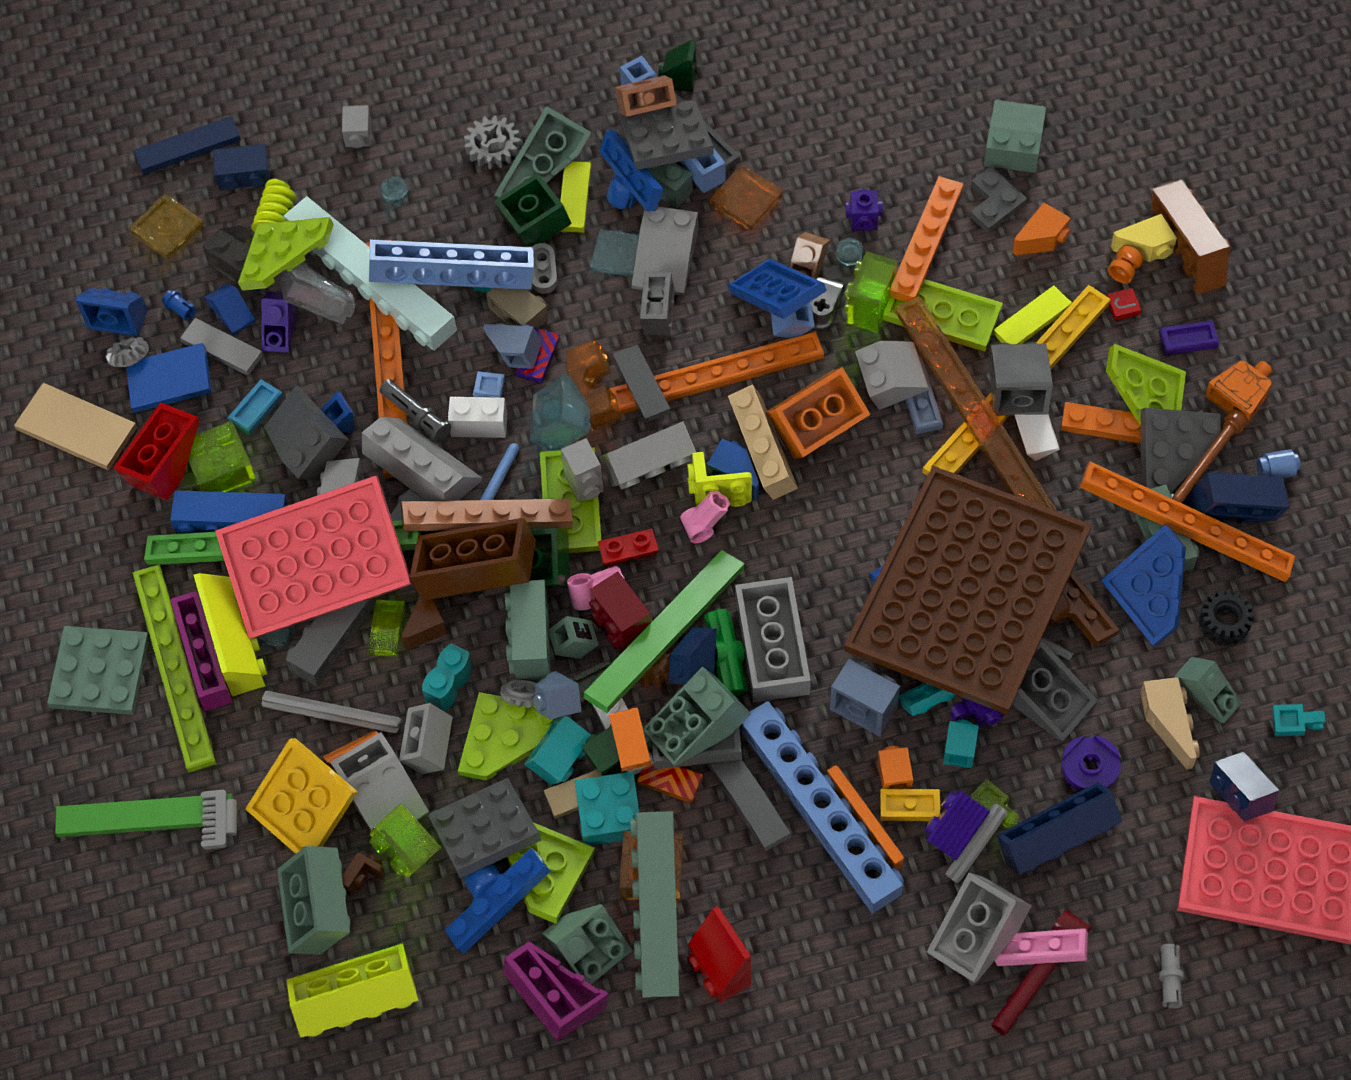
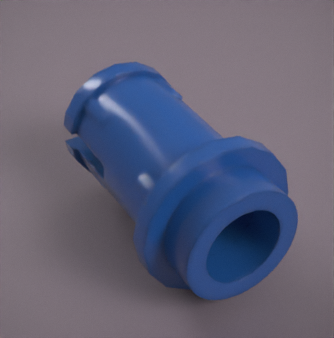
(174, 301)

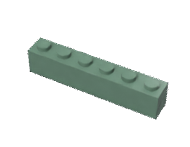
(656, 904)

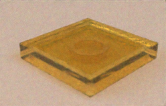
(166, 226)

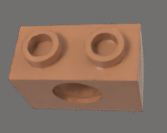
(645, 95)

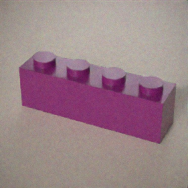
(200, 651)

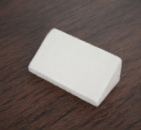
(1037, 435)

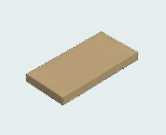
(75, 426)

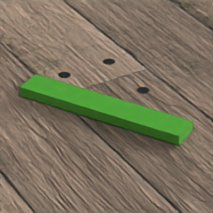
(130, 816)

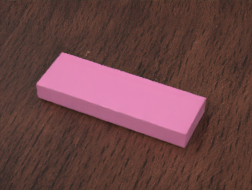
(1045, 947)

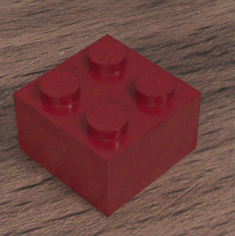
(618, 611)

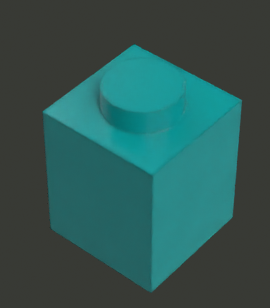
(960, 744)

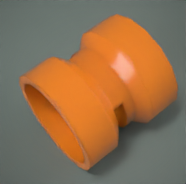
(1124, 266)

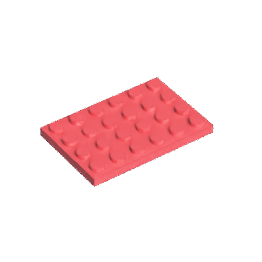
(313, 557)
(1268, 871)

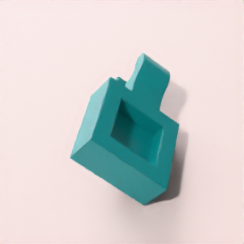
(1292, 721)

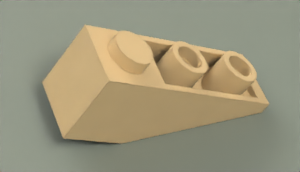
(1166, 713)

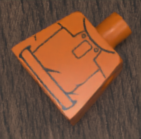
(1241, 388)

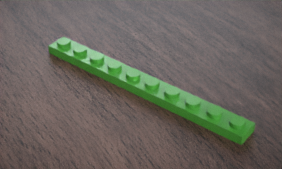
(206, 548)

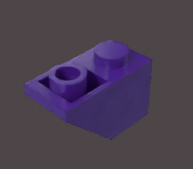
(277, 322)

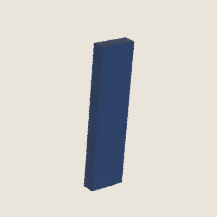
(187, 145)

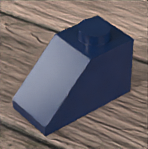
(691, 654)

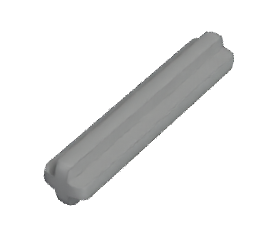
(977, 843)

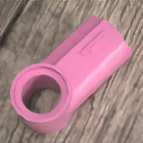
(700, 519)
(581, 583)

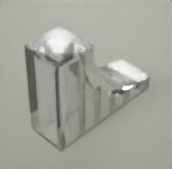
(316, 294)

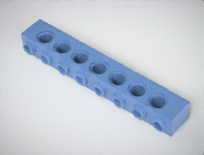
(873, 892)

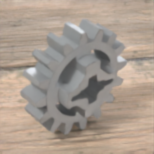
(492, 142)

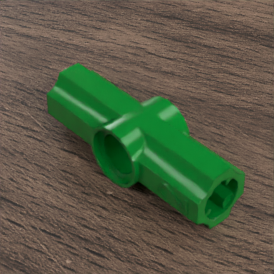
(728, 653)

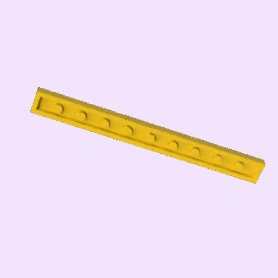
(1059, 340)

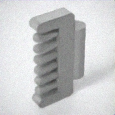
(224, 816)

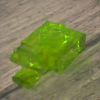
(988, 795)

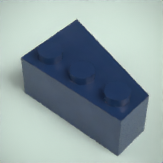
(1239, 497)

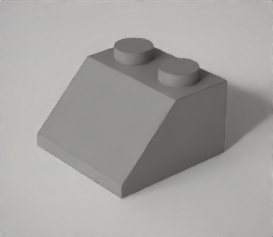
(891, 372)

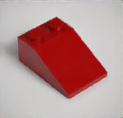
(159, 452)
(719, 957)

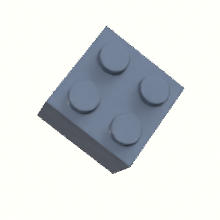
(864, 697)

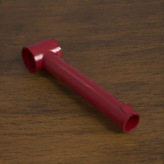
(1033, 980)

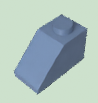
(557, 696)

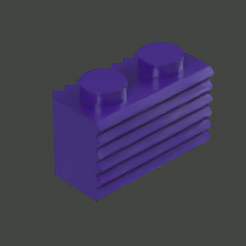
(956, 823)

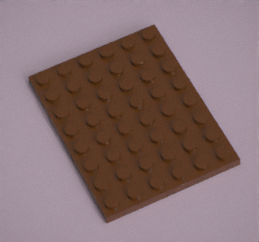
(968, 589)

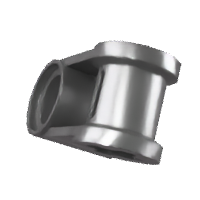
(826, 304)

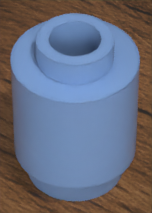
(1278, 464)

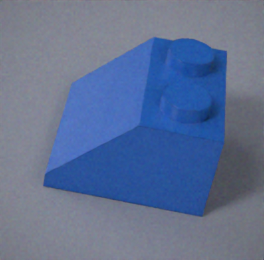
(112, 311)

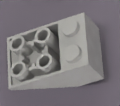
(380, 781)

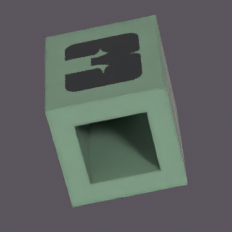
(573, 637)

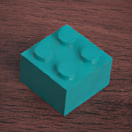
(606, 807)

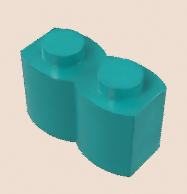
(451, 673)

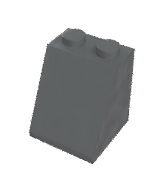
(1020, 379)

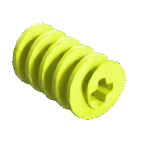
(274, 204)

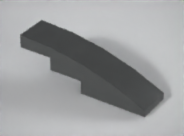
(750, 802)

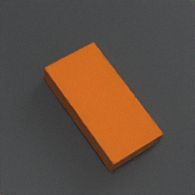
(630, 739)

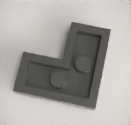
(1000, 202)

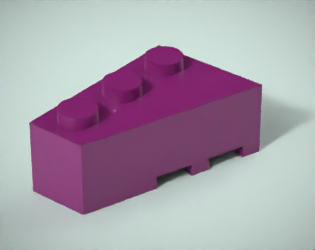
(552, 991)

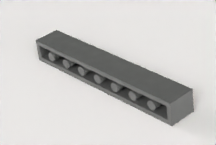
(331, 633)

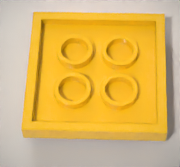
(301, 798)

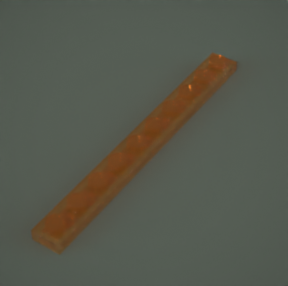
(971, 403)

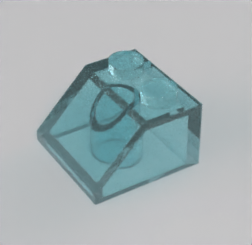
(559, 415)

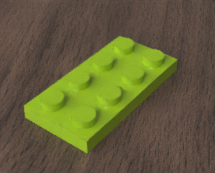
(959, 314)
(585, 514)

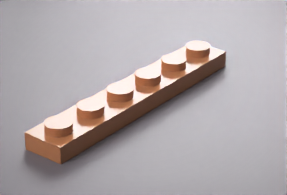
(463, 514)

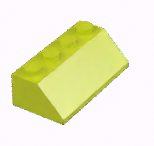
(232, 645)
(351, 991)

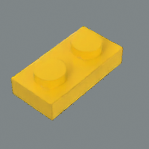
(909, 804)

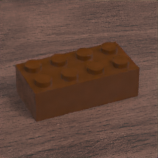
(473, 559)

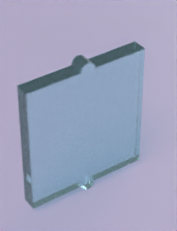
(615, 253)

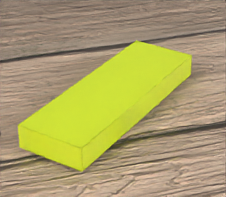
(575, 194)
(1032, 317)

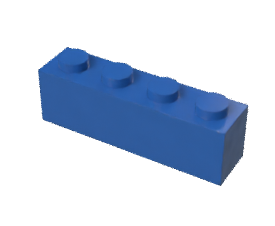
(216, 510)

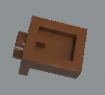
(356, 872)

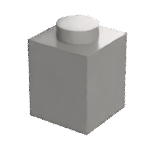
(356, 126)

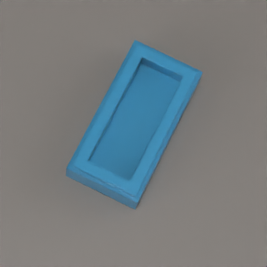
(255, 407)

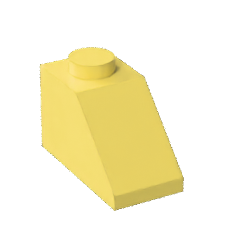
(1150, 237)

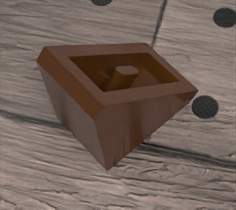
(423, 625)

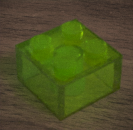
(869, 291)
(220, 460)
(403, 841)

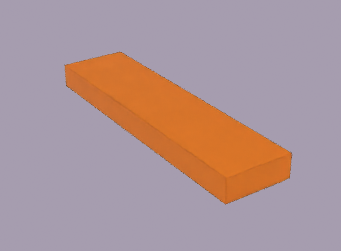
(862, 813)

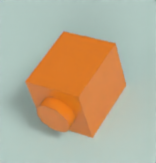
(895, 768)

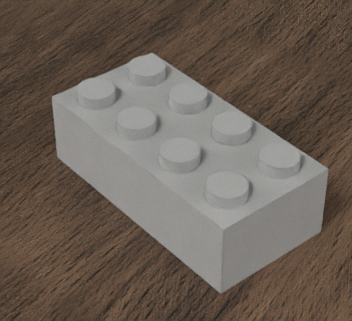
(772, 639)

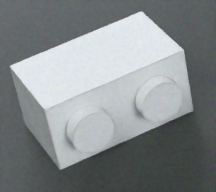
(477, 417)

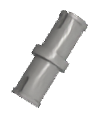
(1171, 976)

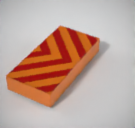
(671, 781)

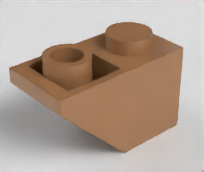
(809, 254)

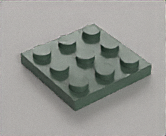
(98, 670)

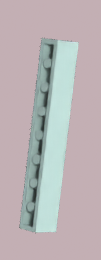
(404, 302)

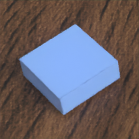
(489, 385)

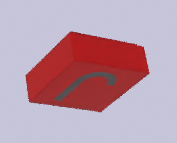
(1124, 304)

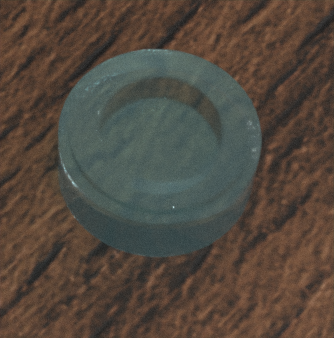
(394, 190)
(849, 251)

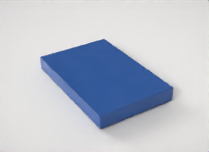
(169, 378)

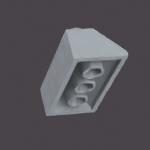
(417, 461)

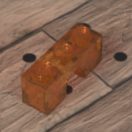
(586, 366)

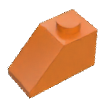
(1042, 232)

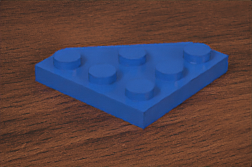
(1151, 584)

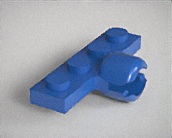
(628, 183)
(494, 896)

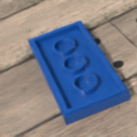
(777, 288)

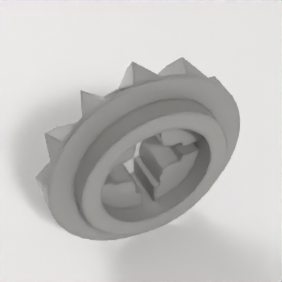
(127, 352)
(518, 692)

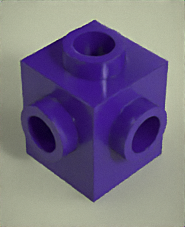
(864, 210)

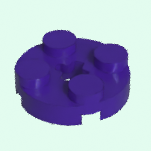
(1088, 749)

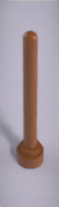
(1233, 424)

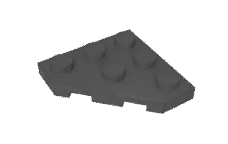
(1174, 444)

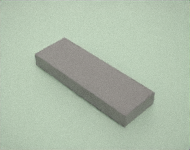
(222, 346)

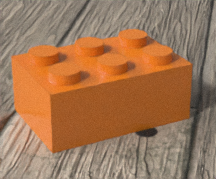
(818, 413)

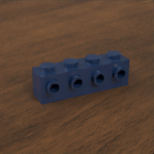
(1059, 828)

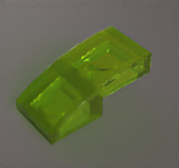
(386, 628)

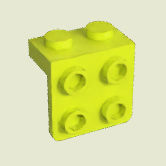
(735, 486)

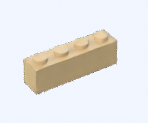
(762, 442)

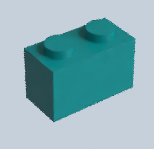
(558, 750)

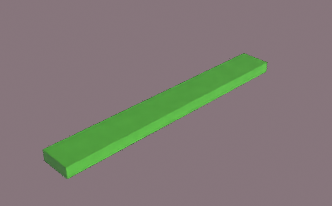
(663, 631)

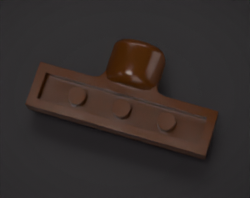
(1085, 611)

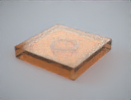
(746, 197)

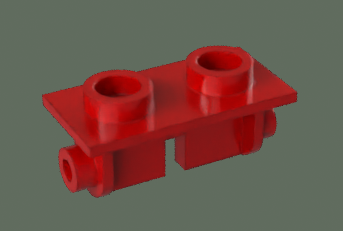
(628, 546)

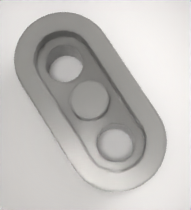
(545, 269)

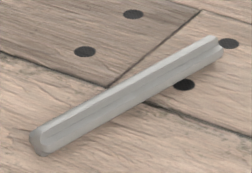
(331, 712)

